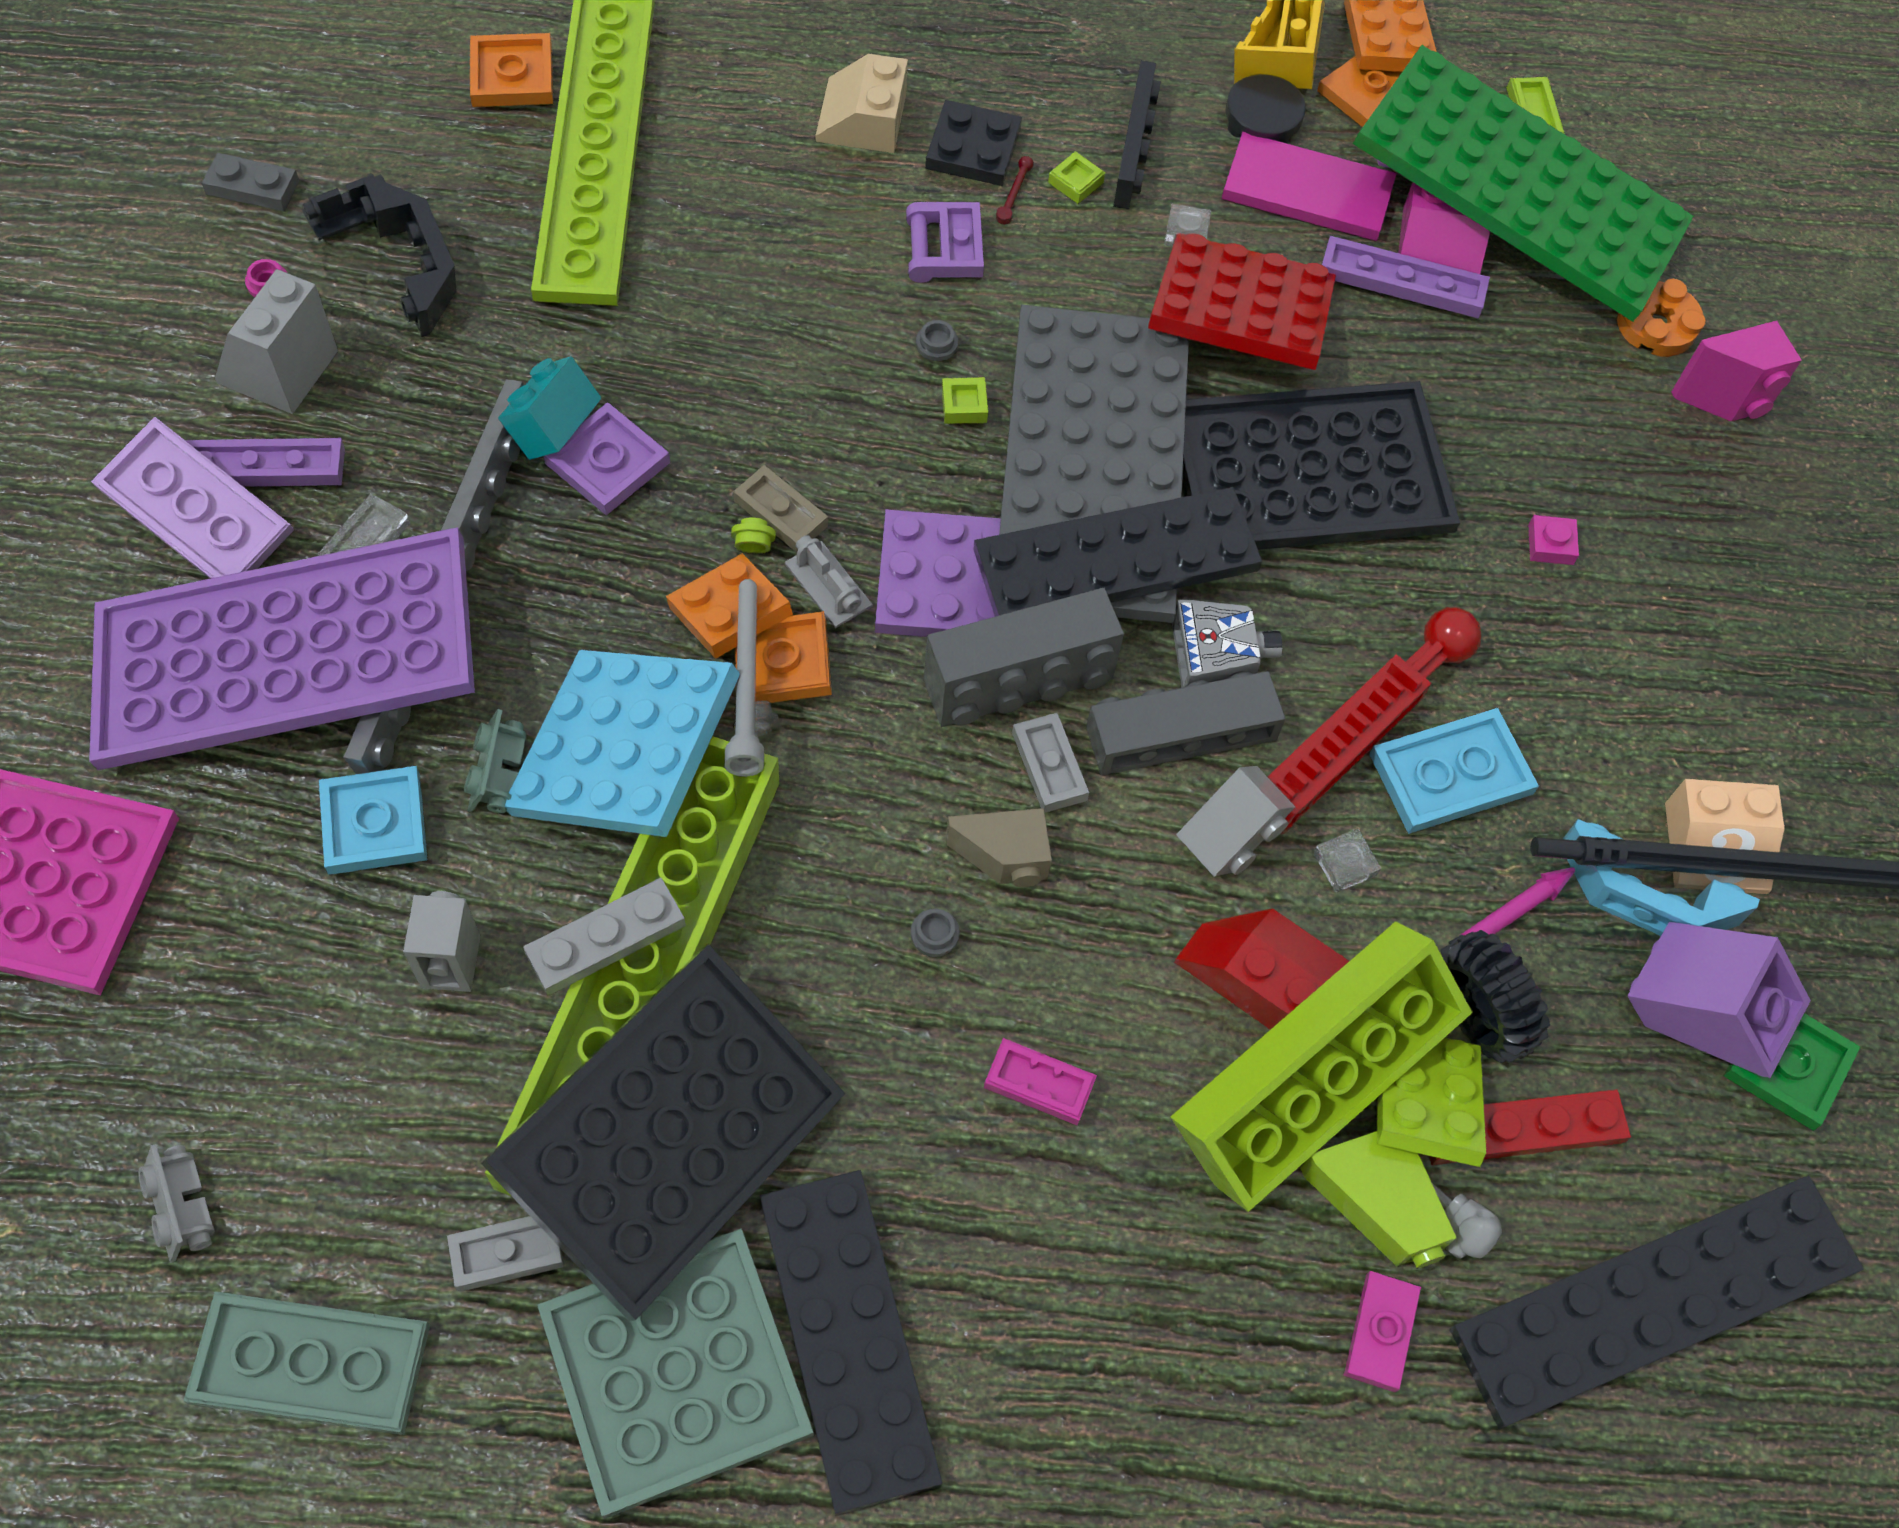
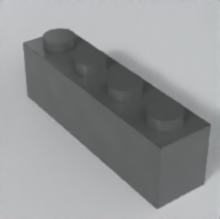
(1184, 722)

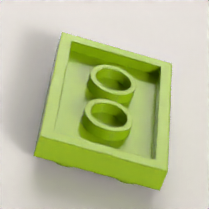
(1437, 1106)

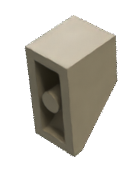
(1004, 844)

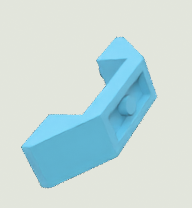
(1628, 898)

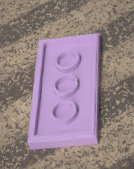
(191, 503)

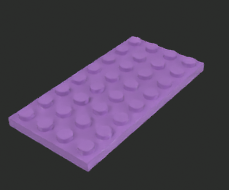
(280, 649)

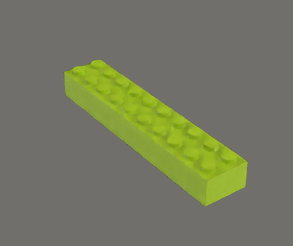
(700, 869)

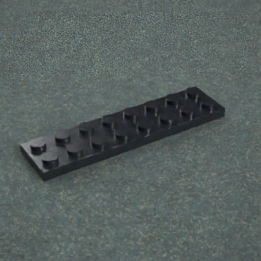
(1654, 1301)

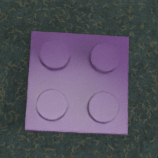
(608, 458)

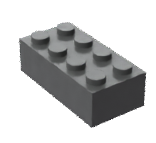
(1022, 657)

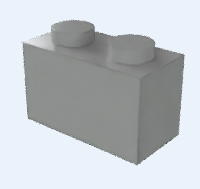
(1236, 822)
(442, 942)

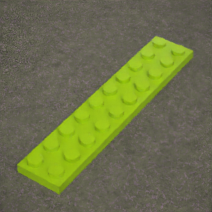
(593, 153)

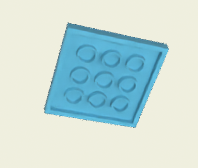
(622, 741)

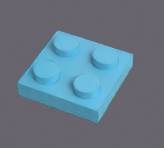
(372, 820)

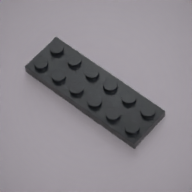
(1121, 550)
(850, 1343)

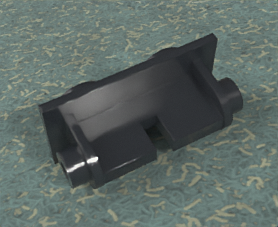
(335, 211)

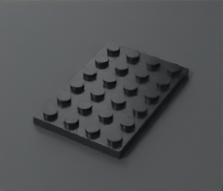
(1323, 463)
(664, 1132)

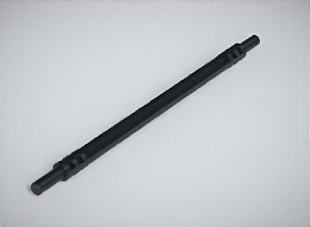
(1720, 861)

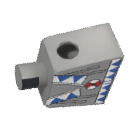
(1219, 641)

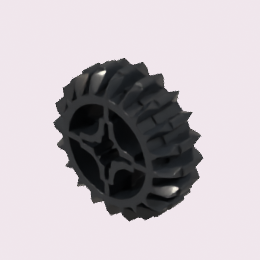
(1503, 998)

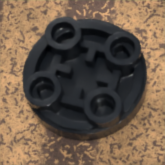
(1265, 108)

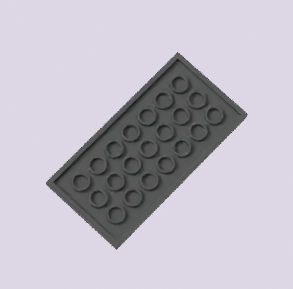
(1094, 425)

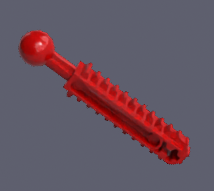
(1373, 711)

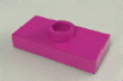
(1040, 1081)
(1382, 1331)

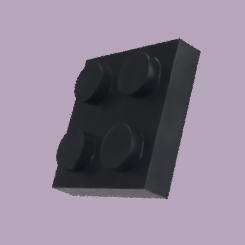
(973, 142)

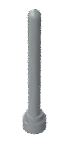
(744, 752)

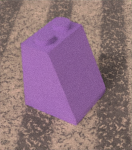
(1721, 994)

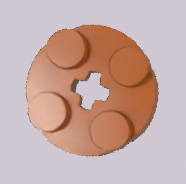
(1683, 323)

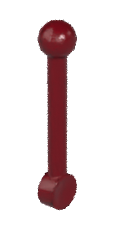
(1004, 213)

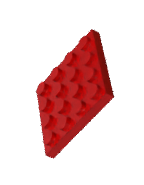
(1244, 300)

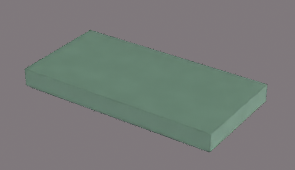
(308, 1363)

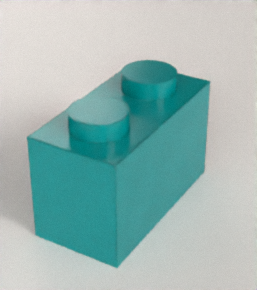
(549, 407)

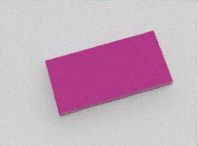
(1309, 186)

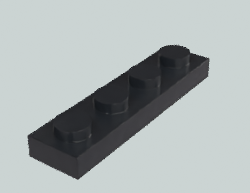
(1135, 145)

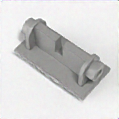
(827, 581)
(176, 1221)

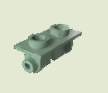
(497, 745)

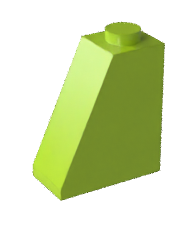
(1384, 1197)

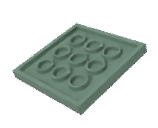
(682, 1385)

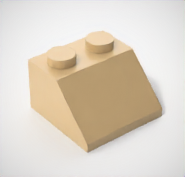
(865, 104)

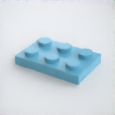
(1453, 770)

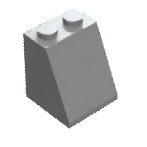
(278, 344)

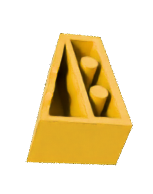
(1282, 42)

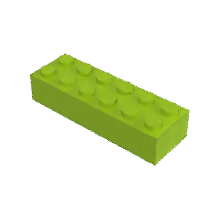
(1322, 1065)

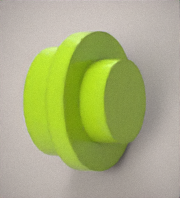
(753, 535)

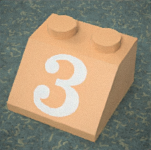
(1725, 817)

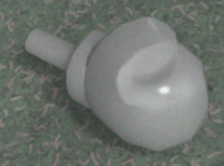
(1473, 1225)

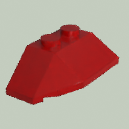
(1260, 963)

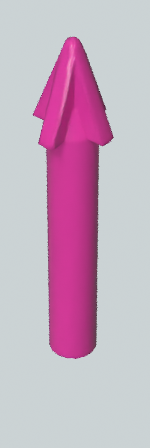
(1544, 888)

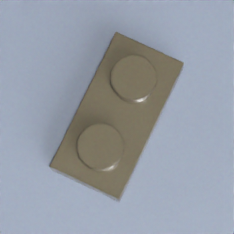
(784, 508)

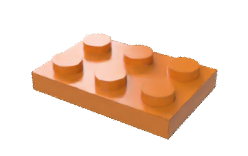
(1387, 32)

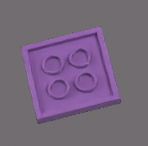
(931, 573)

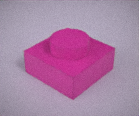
(1553, 540)

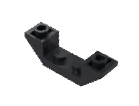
(401, 211)

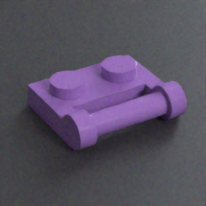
(959, 240)

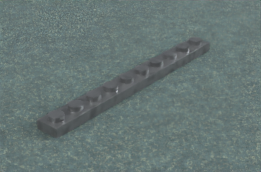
(483, 482)

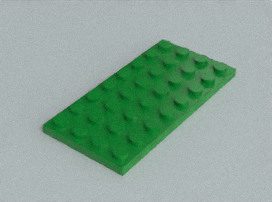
(1525, 182)

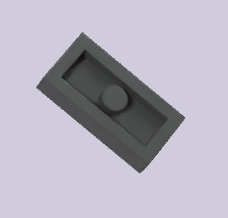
(250, 182)

